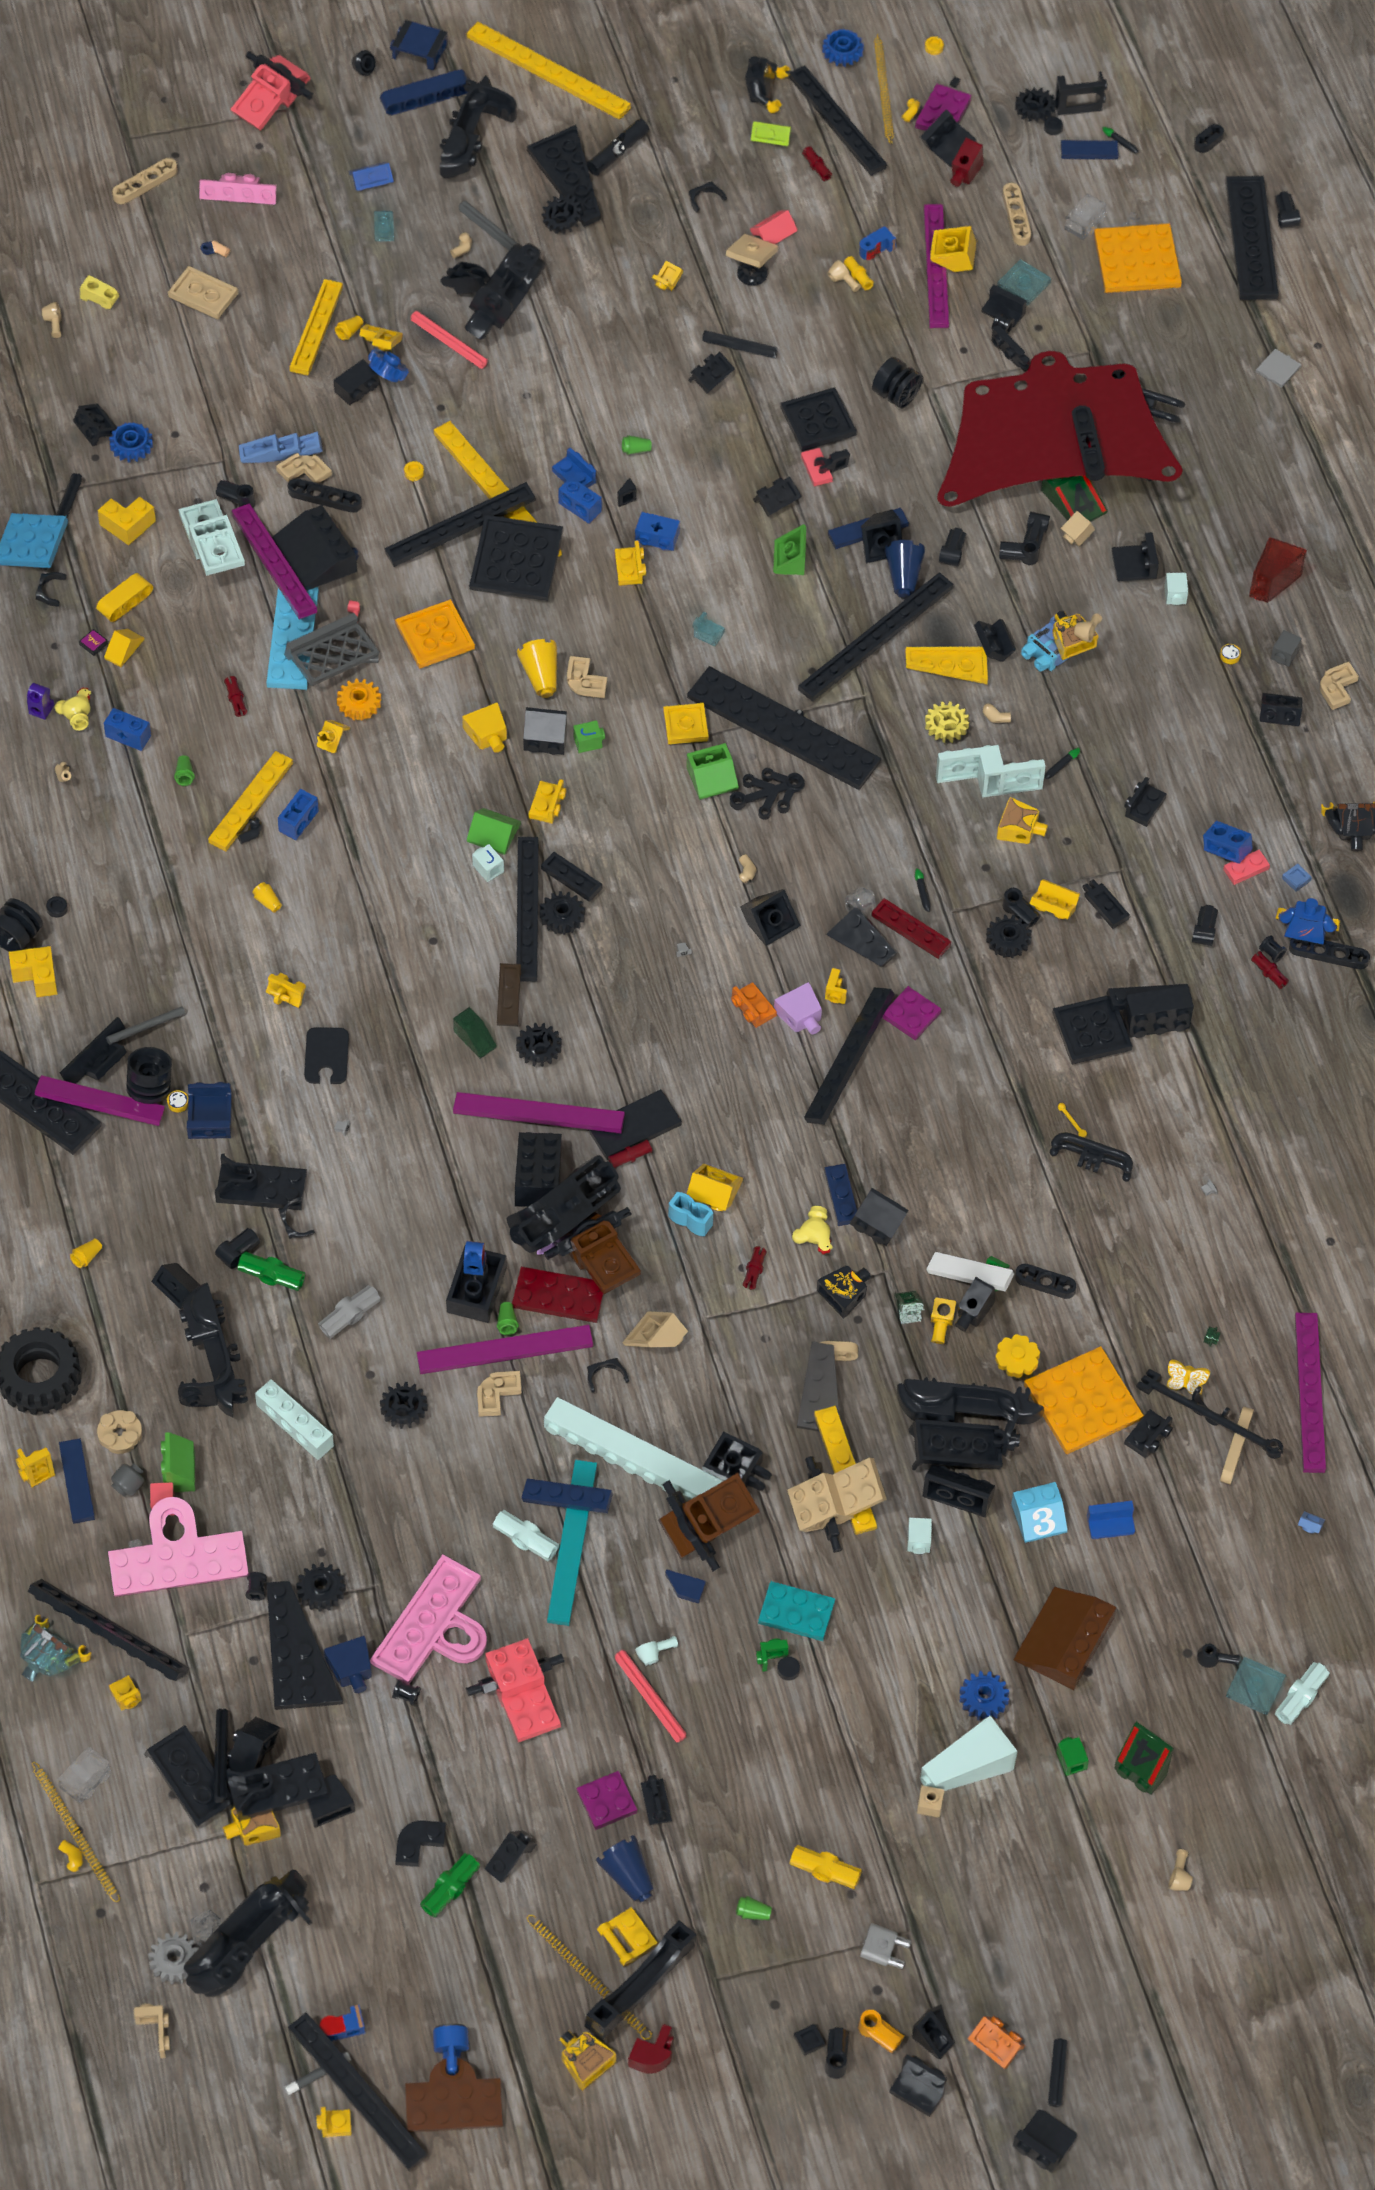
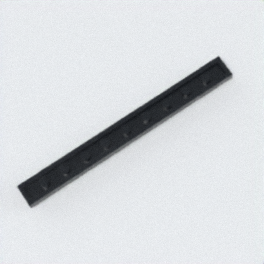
(875, 637)

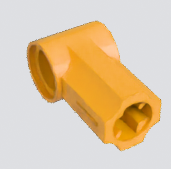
(881, 2033)

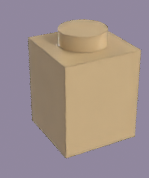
(1077, 529)

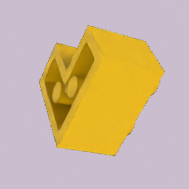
(126, 522)
(34, 965)

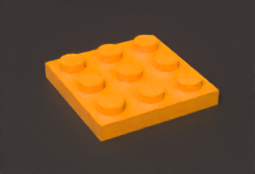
(435, 634)

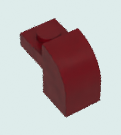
(652, 2057)

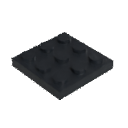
(818, 419)
(1091, 1030)

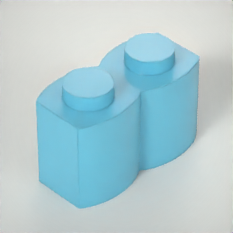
(689, 1213)

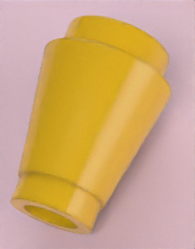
(347, 328)
(267, 897)
(85, 1253)

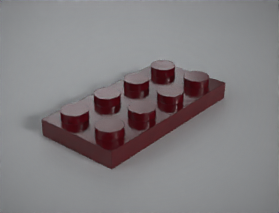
(557, 1295)

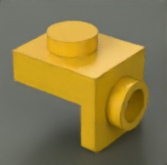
(668, 276)

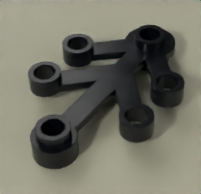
(768, 790)

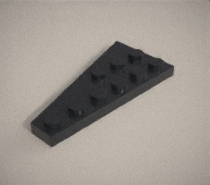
(566, 168)
(298, 1665)

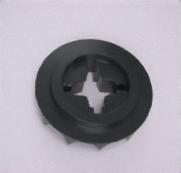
(756, 278)

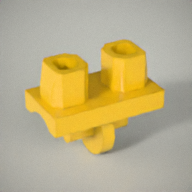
(284, 990)

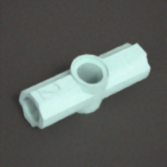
(525, 1535)
(1302, 1693)

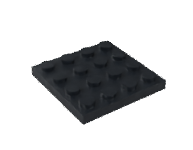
(516, 558)

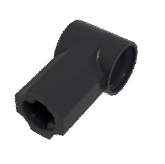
(1287, 214)
(238, 494)
(1037, 526)
(952, 550)
(1026, 552)
(1020, 908)
(1205, 927)
(231, 1251)
(837, 2052)

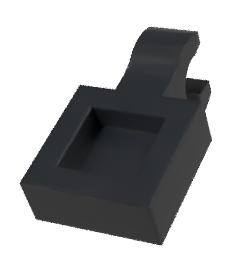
(836, 461)

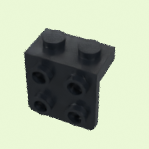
(1044, 2140)

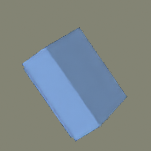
(1296, 877)

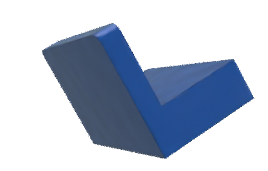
(372, 176)
(1111, 1519)

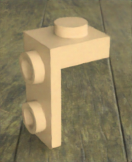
(154, 2014)

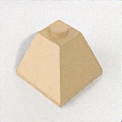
(657, 1330)

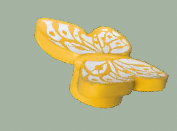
(1186, 1376)

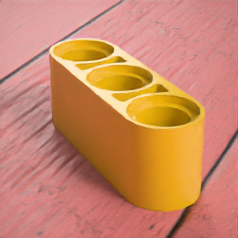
(124, 597)

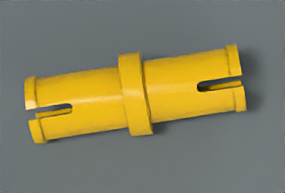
(858, 273)

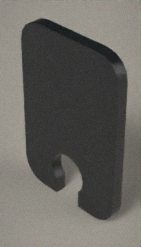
(326, 1049)

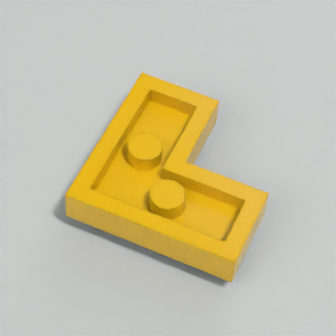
(381, 337)

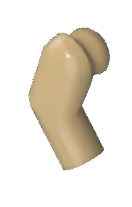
(464, 246)
(994, 715)
(62, 772)
(749, 869)

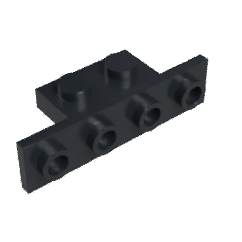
(97, 1056)

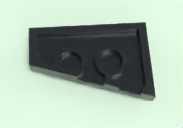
(862, 937)

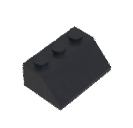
(958, 1490)

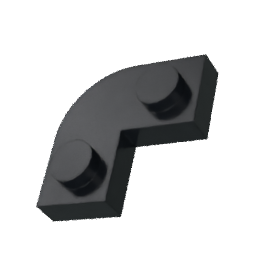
(416, 1835)

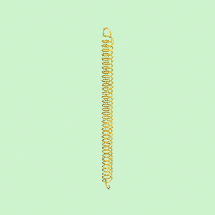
(878, 40)
(73, 1830)
(582, 1974)

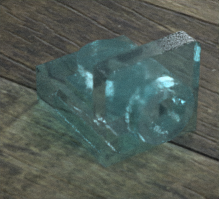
(383, 226)
(707, 630)

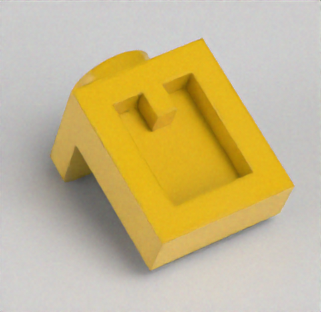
(833, 989)
(125, 1693)
(334, 2122)

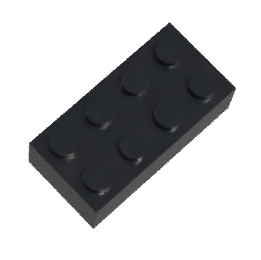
(536, 1166)

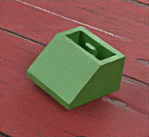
(712, 771)
(178, 1462)

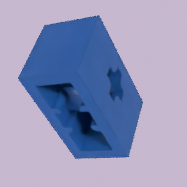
(657, 531)
(127, 729)

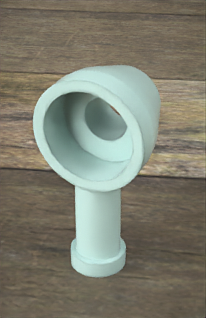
(649, 1651)

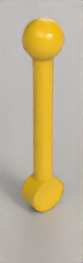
(1061, 1107)

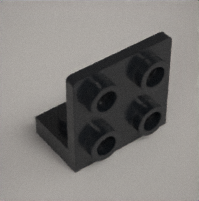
(945, 137)
(1136, 561)
(919, 2085)

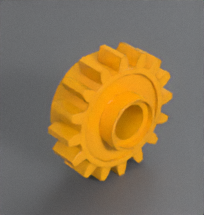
(359, 700)

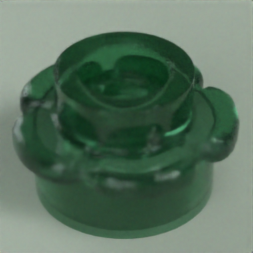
(1211, 1336)

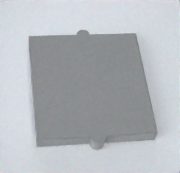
(1278, 368)

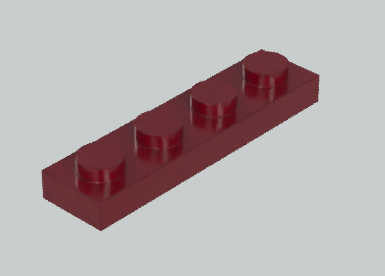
(911, 928)

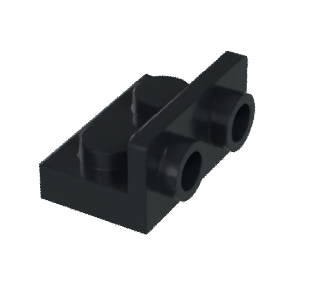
(712, 373)
(93, 423)
(778, 496)
(995, 639)
(1281, 709)
(1144, 802)
(1148, 1432)

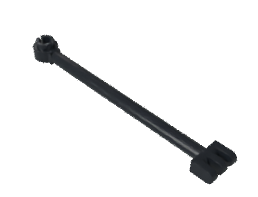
(1152, 1381)

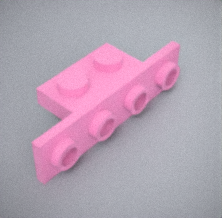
(238, 189)

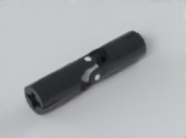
(624, 141)

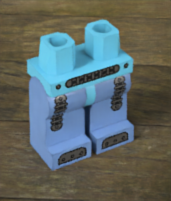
(1043, 648)

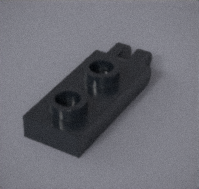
(1009, 347)
(1105, 904)

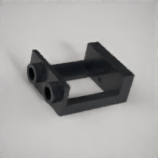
(1063, 90)

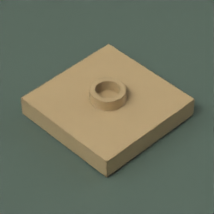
(752, 250)

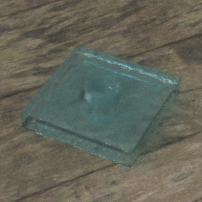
(1024, 281)
(1255, 1685)

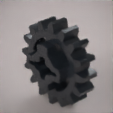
(1035, 104)
(564, 214)
(538, 1044)
(399, 1411)

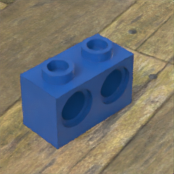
(580, 500)
(298, 814)
(1227, 842)

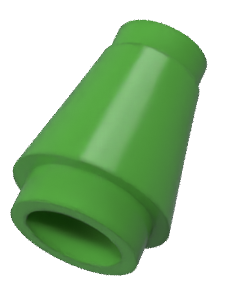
(635, 444)
(184, 773)
(507, 1320)
(752, 1909)

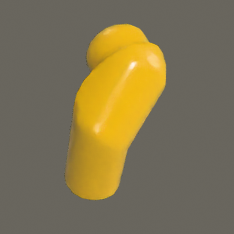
(913, 107)
(74, 1855)

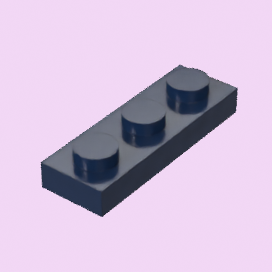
(840, 1193)

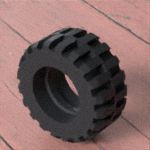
(46, 1394)

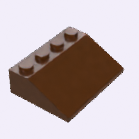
(1066, 1636)

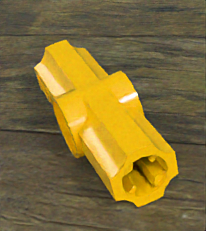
(825, 1867)

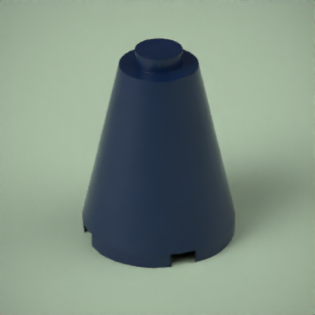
(904, 565)
(628, 1869)

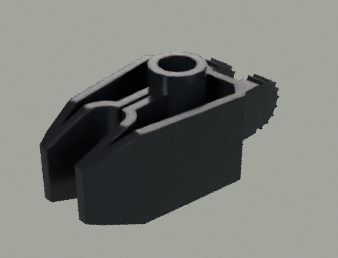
(465, 277)

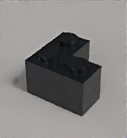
(251, 1745)

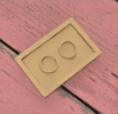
(203, 292)

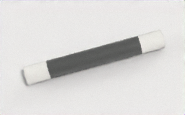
(308, 2078)

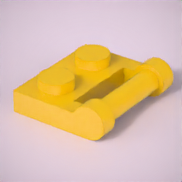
(633, 1932)

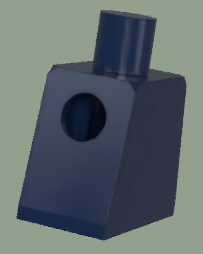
(350, 1663)

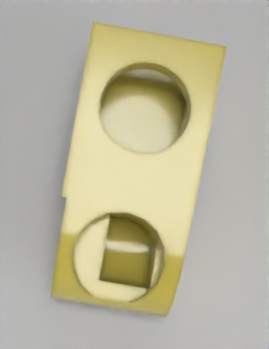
(98, 292)

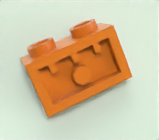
(753, 1004)
(996, 2040)

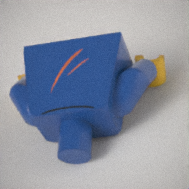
(1307, 921)

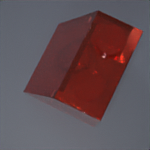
(1276, 569)

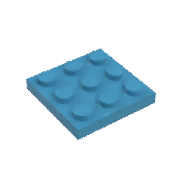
(31, 540)

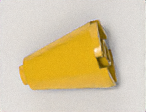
(540, 665)

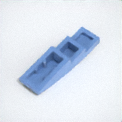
(278, 449)

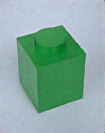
(1072, 1755)

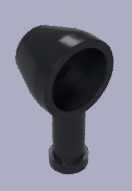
(1211, 1660)

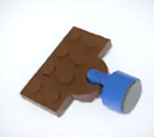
(453, 2094)

